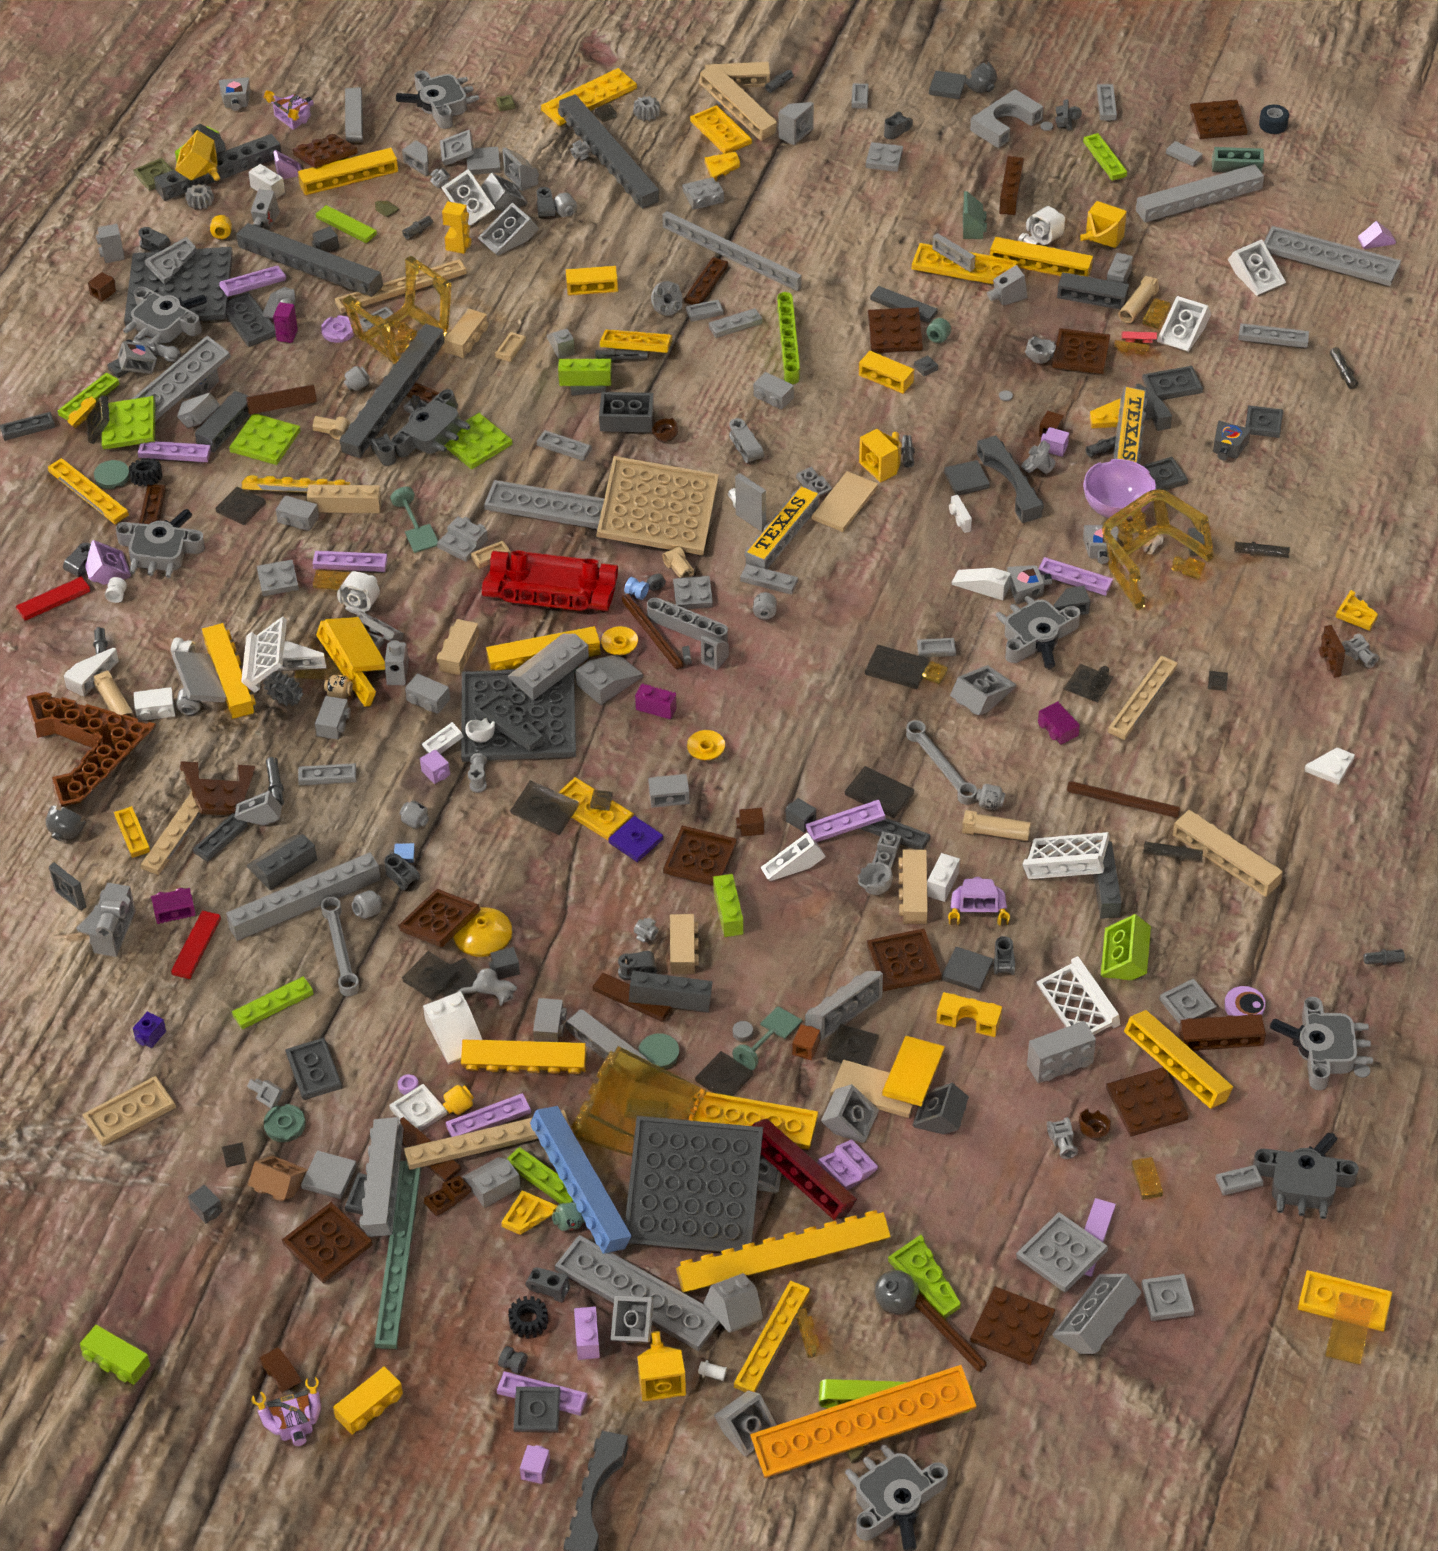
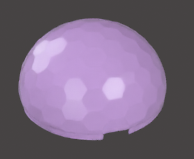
(1116, 485)

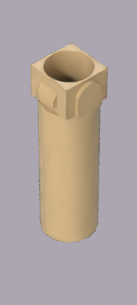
(1148, 288)
(111, 694)
(995, 826)

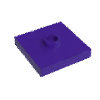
(635, 839)

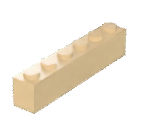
(738, 102)
(1228, 853)

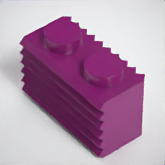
(285, 322)
(656, 701)
(1058, 723)
(173, 905)

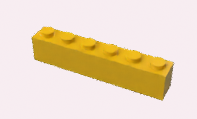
(348, 171)
(1042, 258)
(514, 654)
(227, 667)
(523, 1056)
(1178, 1059)

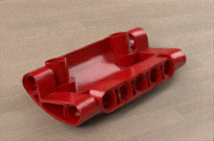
(550, 580)

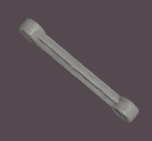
(941, 762)
(340, 946)

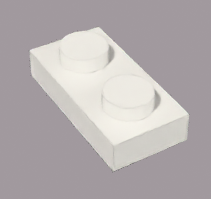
(962, 516)
(443, 739)

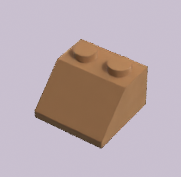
(276, 1177)

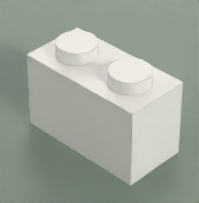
(265, 179)
(154, 704)
(943, 877)

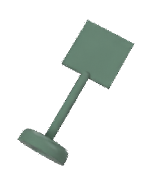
(419, 537)
(777, 1022)

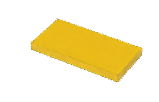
(721, 130)
(636, 340)
(355, 644)
(600, 821)
(913, 1071)
(1322, 1291)

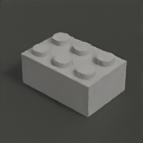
(112, 945)
(1061, 1052)

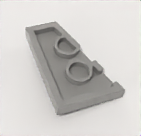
(171, 259)

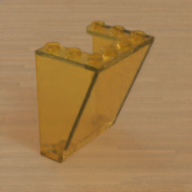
(630, 1089)

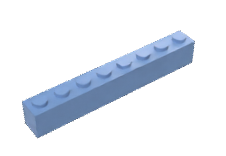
(580, 1179)

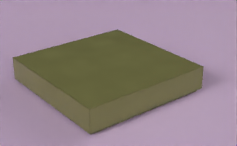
(150, 170)

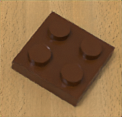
(1332, 651)

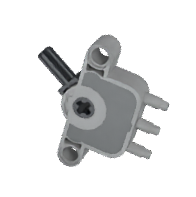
(439, 96)
(163, 316)
(160, 543)
(1037, 629)
(1325, 1042)
(888, 1484)

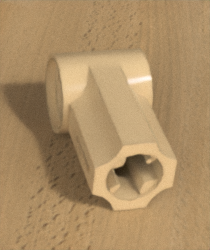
(335, 428)
(677, 561)

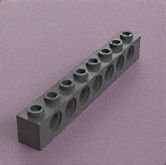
(228, 164)

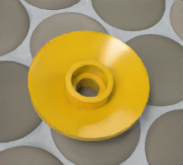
(619, 640)
(706, 745)

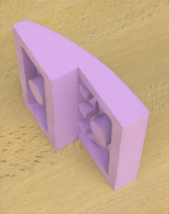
(848, 1164)

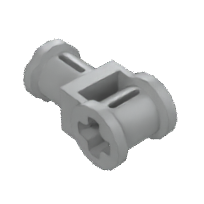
(1360, 649)
(477, 772)
(1062, 1136)

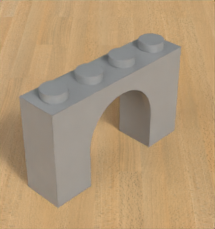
(1012, 104)

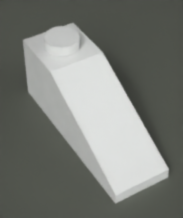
(984, 581)
(300, 657)
(80, 676)
(795, 858)

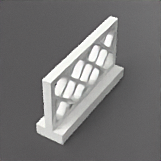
(261, 654)
(1069, 863)
(1090, 987)

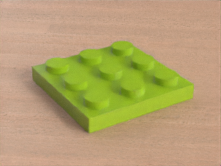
(130, 423)
(265, 439)
(479, 442)

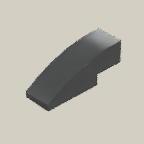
(1156, 410)

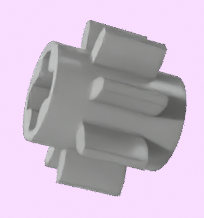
(580, 150)
(439, 177)
(646, 930)

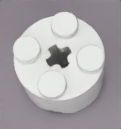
(1046, 225)
(358, 592)

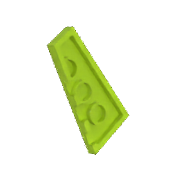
(919, 1263)

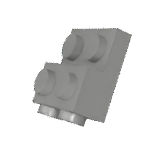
(703, 193)
(463, 538)

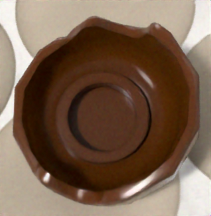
(665, 429)
(1094, 1124)

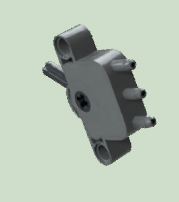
(430, 425)
(1306, 1175)

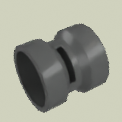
(514, 1360)

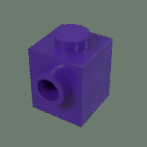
(149, 1029)

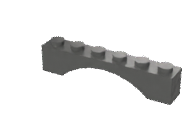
(994, 455)
(608, 1458)

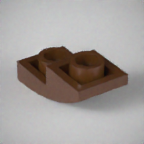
(448, 1196)
(280, 1369)

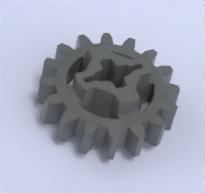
(283, 688)

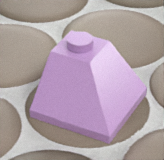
(105, 563)

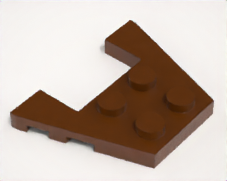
(217, 796)

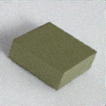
(505, 103)

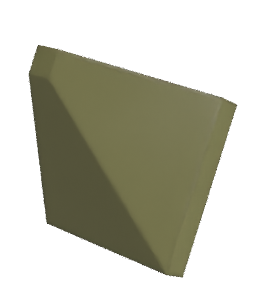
(385, 208)

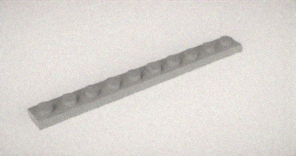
(732, 251)

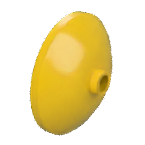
(484, 933)

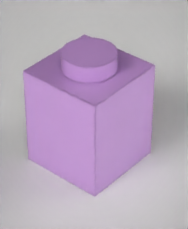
(1058, 441)
(435, 766)
(535, 1464)

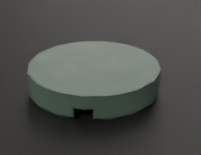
(111, 474)
(660, 1050)
(284, 1123)

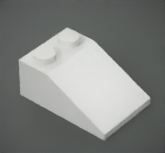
(467, 191)
(1256, 268)
(1184, 324)
(450, 1023)

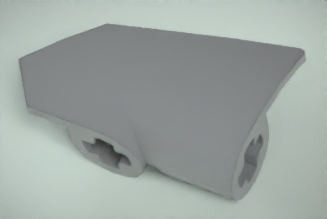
(282, 295)
(105, 917)

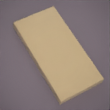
(844, 501)
(870, 1084)
(129, 1111)

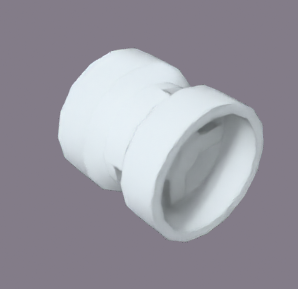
(115, 590)
(184, 646)

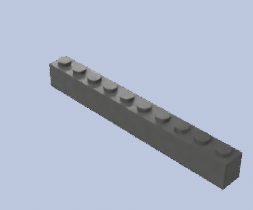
(608, 151)
(309, 259)
(392, 391)

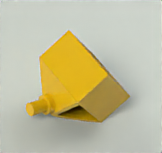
(198, 157)
(1105, 224)
(880, 454)
(661, 1371)

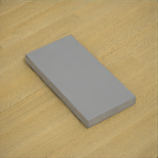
(199, 676)

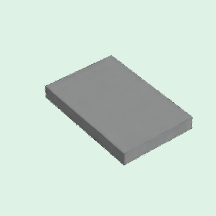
(750, 502)

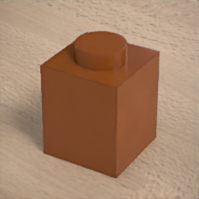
(806, 1042)

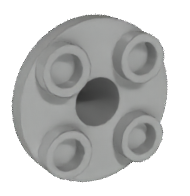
(666, 298)
(1039, 459)

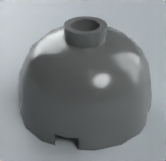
(982, 78)
(63, 823)
(896, 1292)

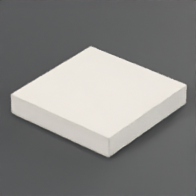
(419, 1108)

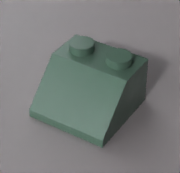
(973, 218)

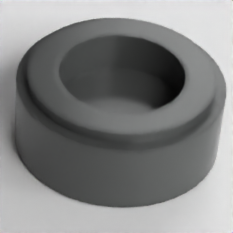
(656, 582)
(687, 655)

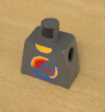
(1230, 440)

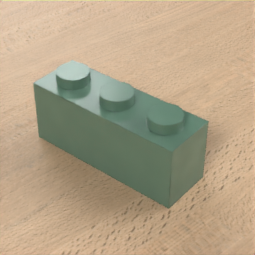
(1229, 159)

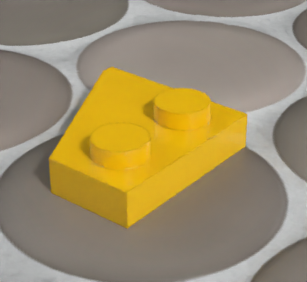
(722, 164)
(81, 414)
(1106, 415)
(1356, 612)
(527, 1212)

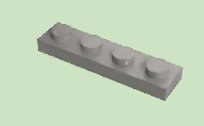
(1273, 335)

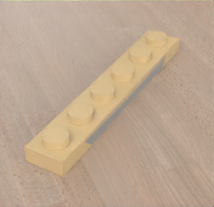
(1142, 697)
(172, 837)

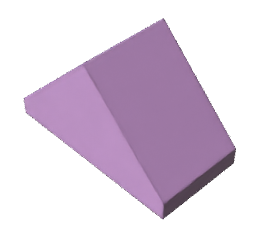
(286, 166)
(1376, 236)

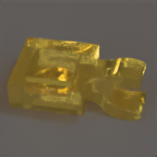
(1190, 567)

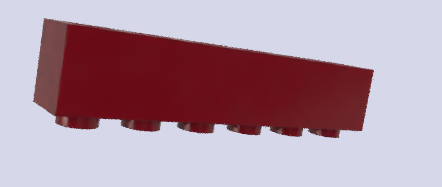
(804, 1172)

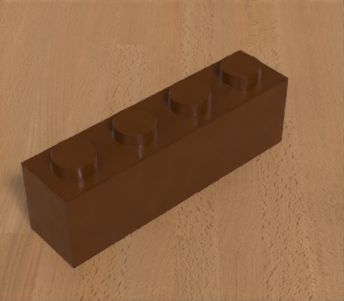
(1011, 185)
(1223, 1032)

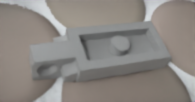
(379, 626)

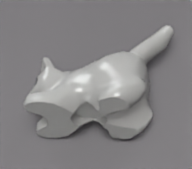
(489, 984)

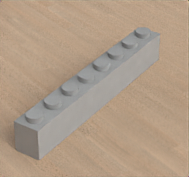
(1199, 193)
(303, 896)

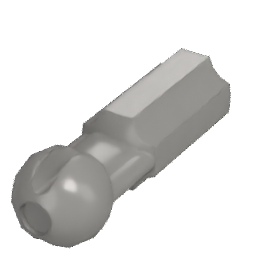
(170, 353)

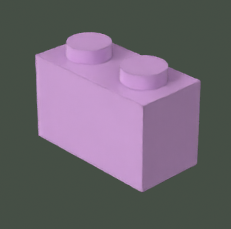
(586, 1333)

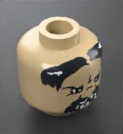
(338, 686)

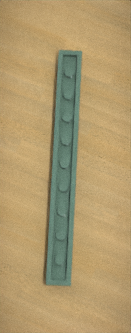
(398, 1258)

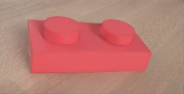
(1147, 337)

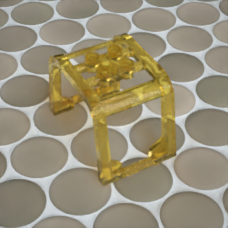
(382, 326)
(1126, 528)

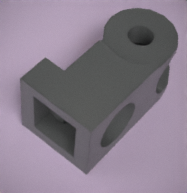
(548, 1283)

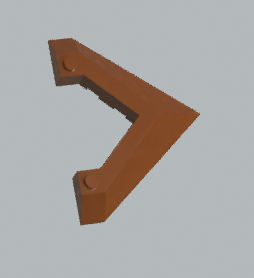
(103, 730)

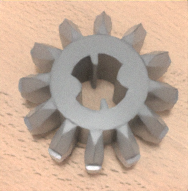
(646, 108)
(199, 196)

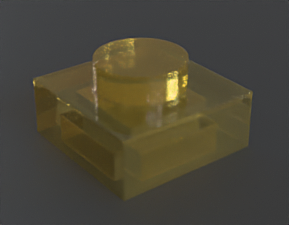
(935, 672)

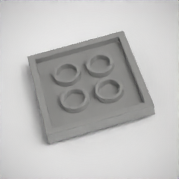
(1062, 1252)

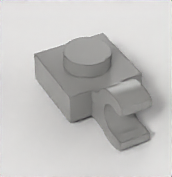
(267, 1092)

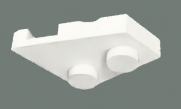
(1331, 765)

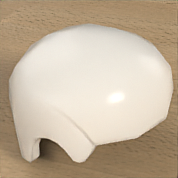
(480, 730)

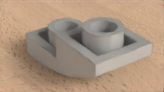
(812, 481)
(887, 848)

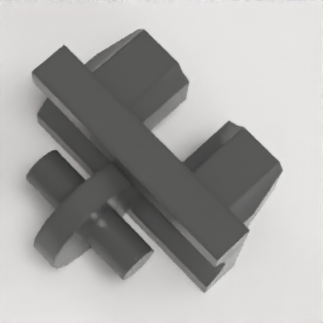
(1066, 114)

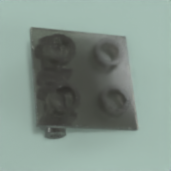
(1089, 682)

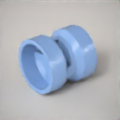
(636, 588)

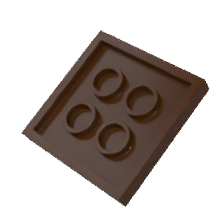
(1218, 119)
(324, 150)
(895, 330)
(1081, 351)
(699, 855)
(439, 918)
(904, 959)
(1147, 1101)
(327, 1242)
(1012, 1325)

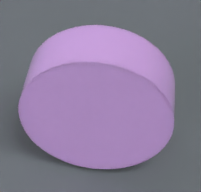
(407, 1084)

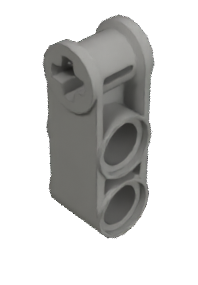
(745, 441)

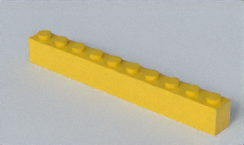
(783, 1252)

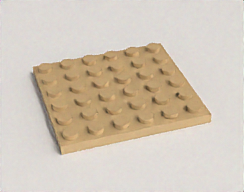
(657, 505)

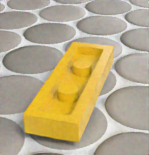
(131, 832)

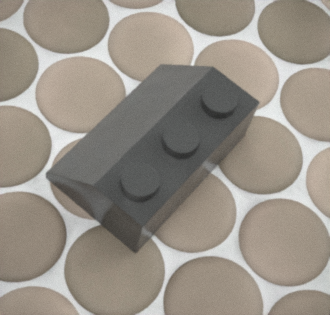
(284, 861)

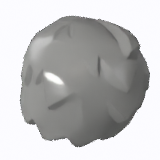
(1040, 350)
(875, 878)

